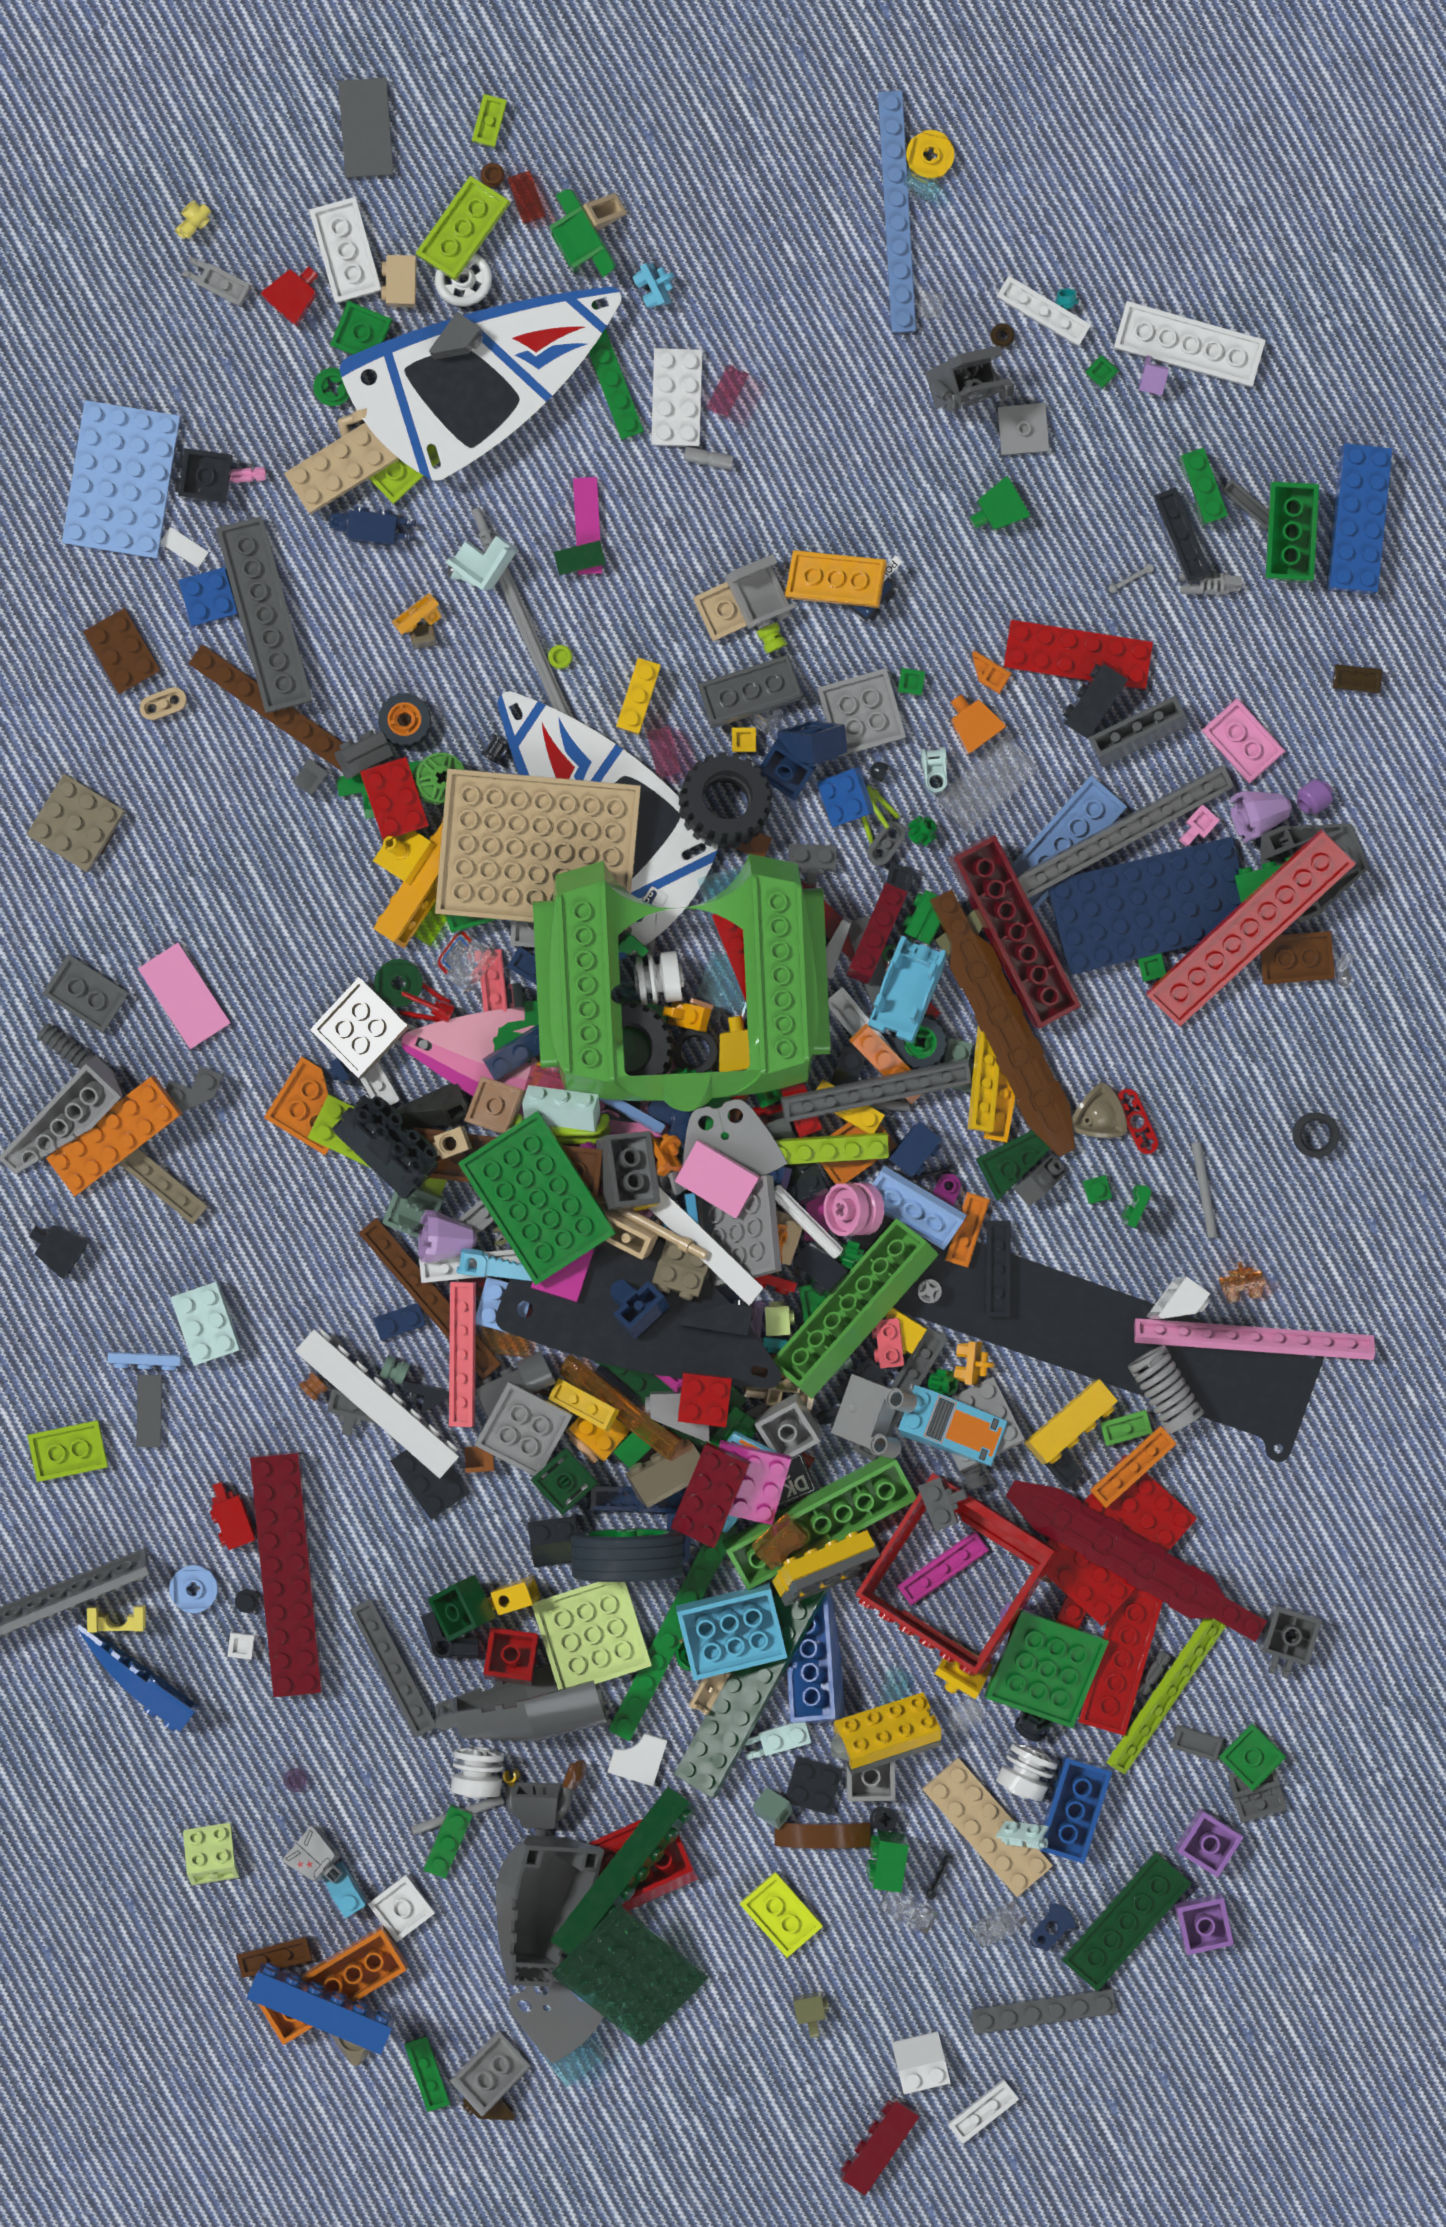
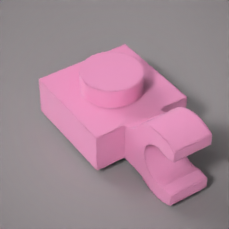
(1200, 824)

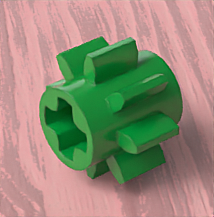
(922, 830)
(850, 1254)
(943, 1382)

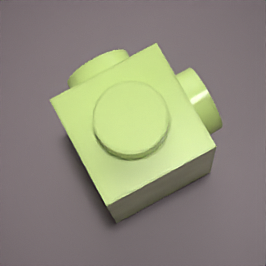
(778, 1318)

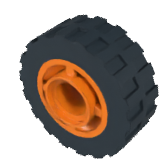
(404, 705)

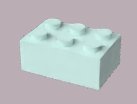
(206, 1323)

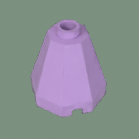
(1258, 813)
(443, 1237)

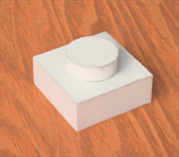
(241, 1645)

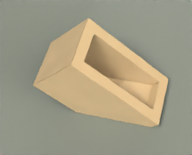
(605, 210)

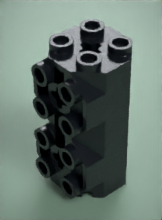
(377, 1138)

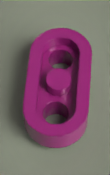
(947, 1196)

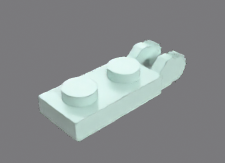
(779, 1739)

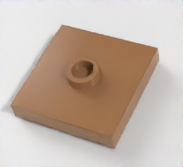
(494, 1105)

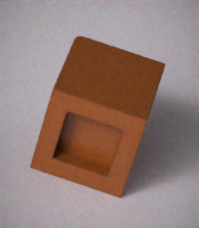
(478, 1460)

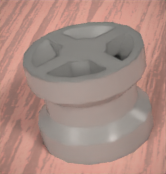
(929, 1294)

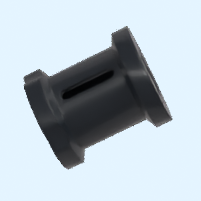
(495, 748)

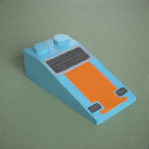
(953, 1426)

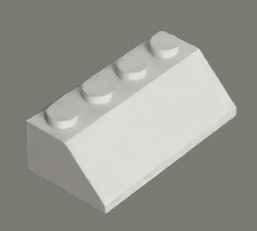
(1180, 1299)

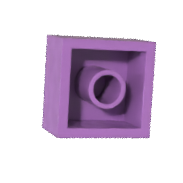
(1208, 1842)
(1203, 1924)

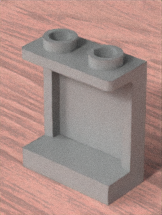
(759, 593)

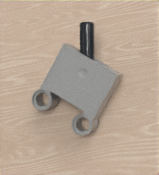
(868, 1415)

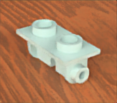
(1016, 1833)

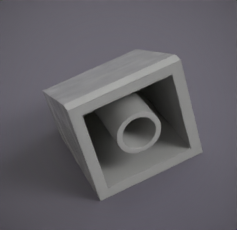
(664, 1409)

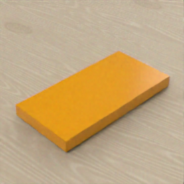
(836, 579)

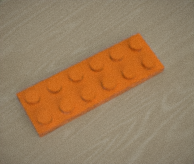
(115, 1135)

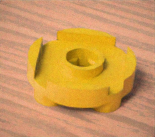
(922, 143)

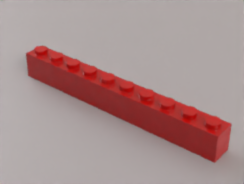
(733, 943)

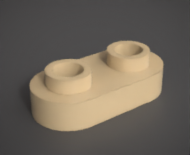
(163, 703)

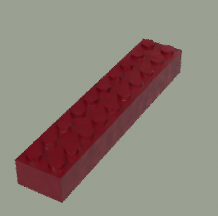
(286, 1574)

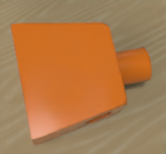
(974, 723)

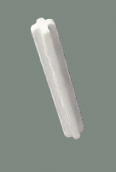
(807, 1222)

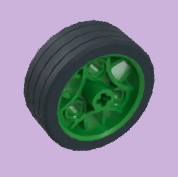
(626, 1555)

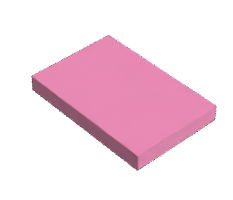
(1243, 740)
(717, 1178)

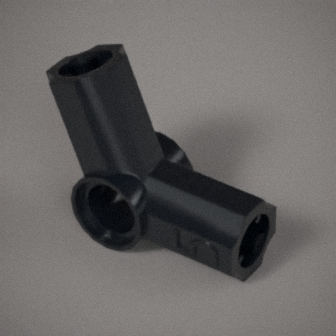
(458, 1648)

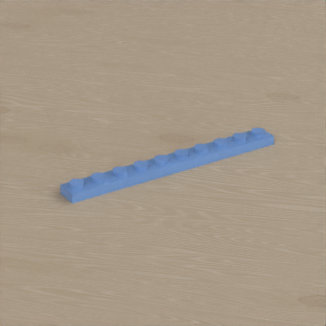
(896, 212)

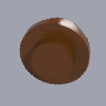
(492, 175)

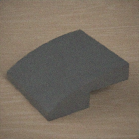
(1263, 1802)

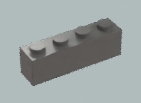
(1138, 731)

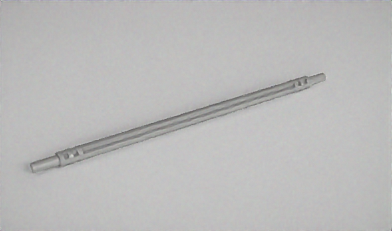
(524, 623)

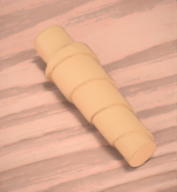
(584, 1450)

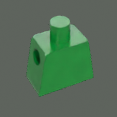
(1000, 507)

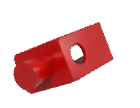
(292, 294)

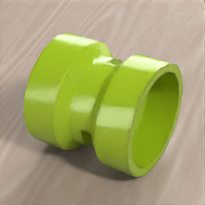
(771, 637)

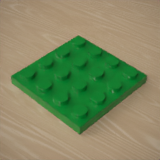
(1046, 1668)

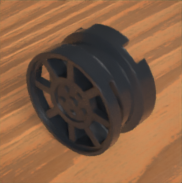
(1032, 1726)

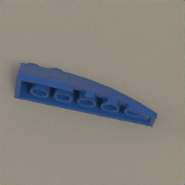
(816, 1671)
(141, 1683)

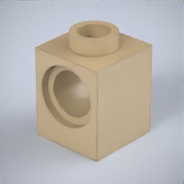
(462, 1142)

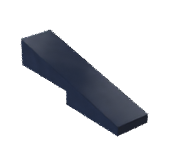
(624, 1499)

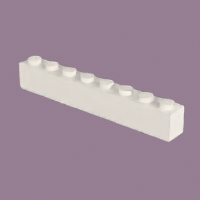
(377, 1403)

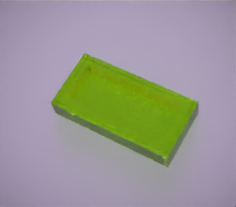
(430, 926)

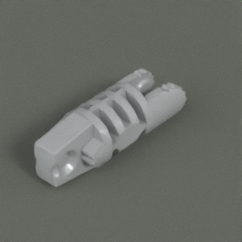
(1215, 584)

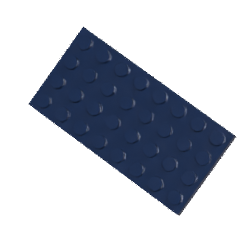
(1145, 905)

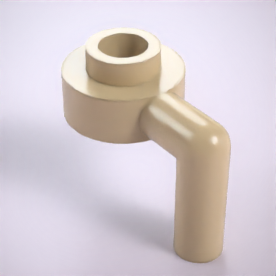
(355, 417)

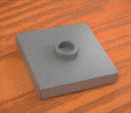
(1023, 429)

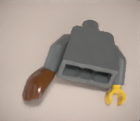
(542, 1803)

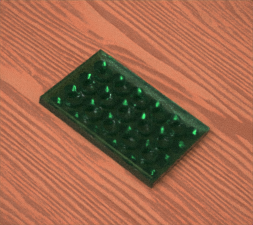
(630, 1975)

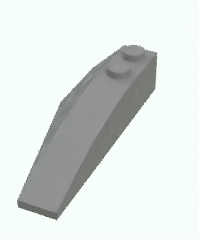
(66, 1116)

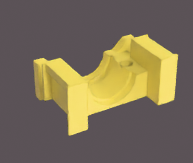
(100, 1622)

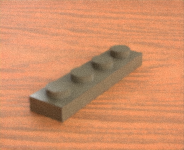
(164, 1185)

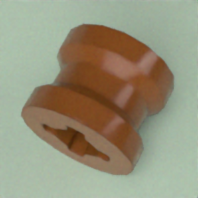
(313, 1386)

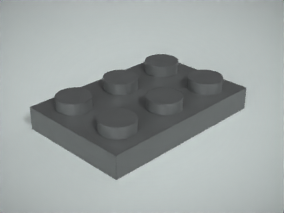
(85, 993)

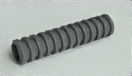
(68, 1049)

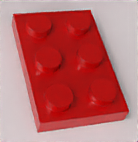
(394, 798)

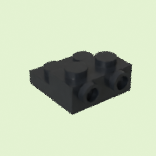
(204, 476)

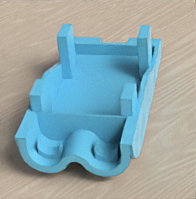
(907, 989)

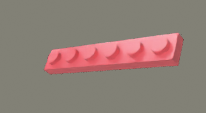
(462, 1354)

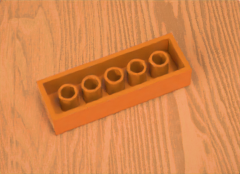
(352, 1971)

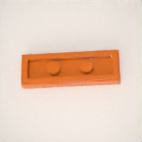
(965, 1238)

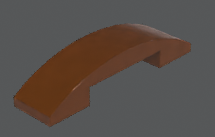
(823, 1835)

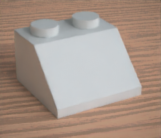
(921, 2062)

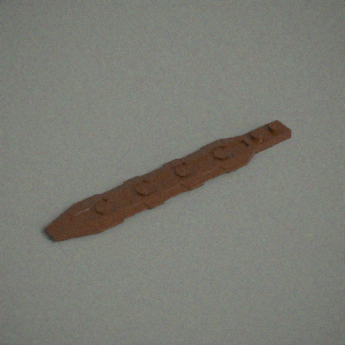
(1006, 1028)

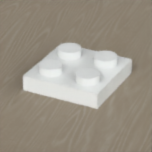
(401, 1908)

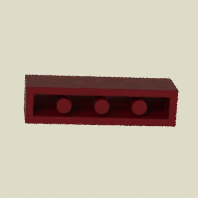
(876, 933)
(879, 2145)

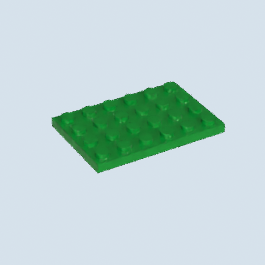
(537, 1197)

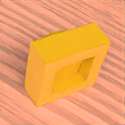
(744, 739)

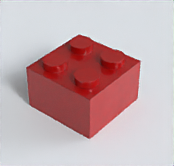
(704, 1399)
(511, 1656)

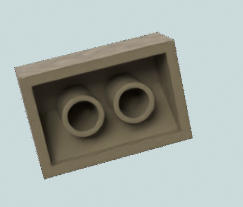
(661, 1477)

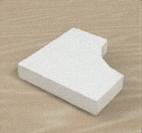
(640, 1761)

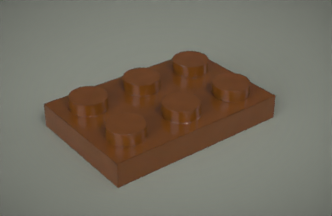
(121, 651)
(1298, 958)

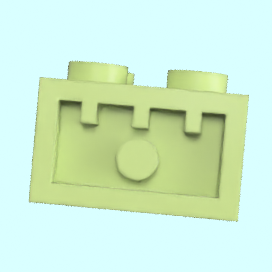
(210, 1854)

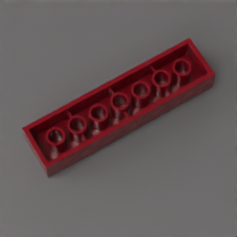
(1014, 931)

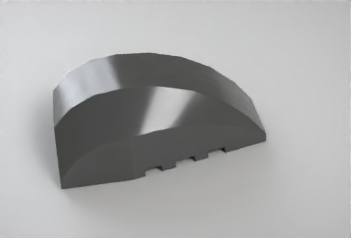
(534, 1897)

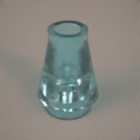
(924, 187)

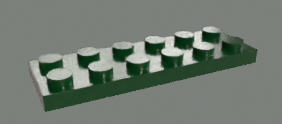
(1126, 1921)

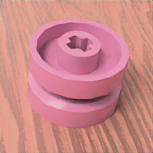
(853, 1209)

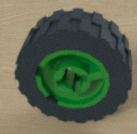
(931, 1051)

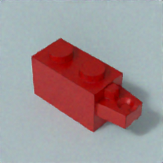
(232, 1518)

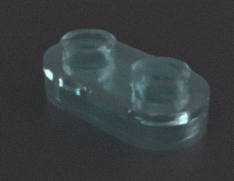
(891, 1690)

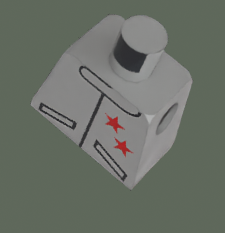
(314, 1856)

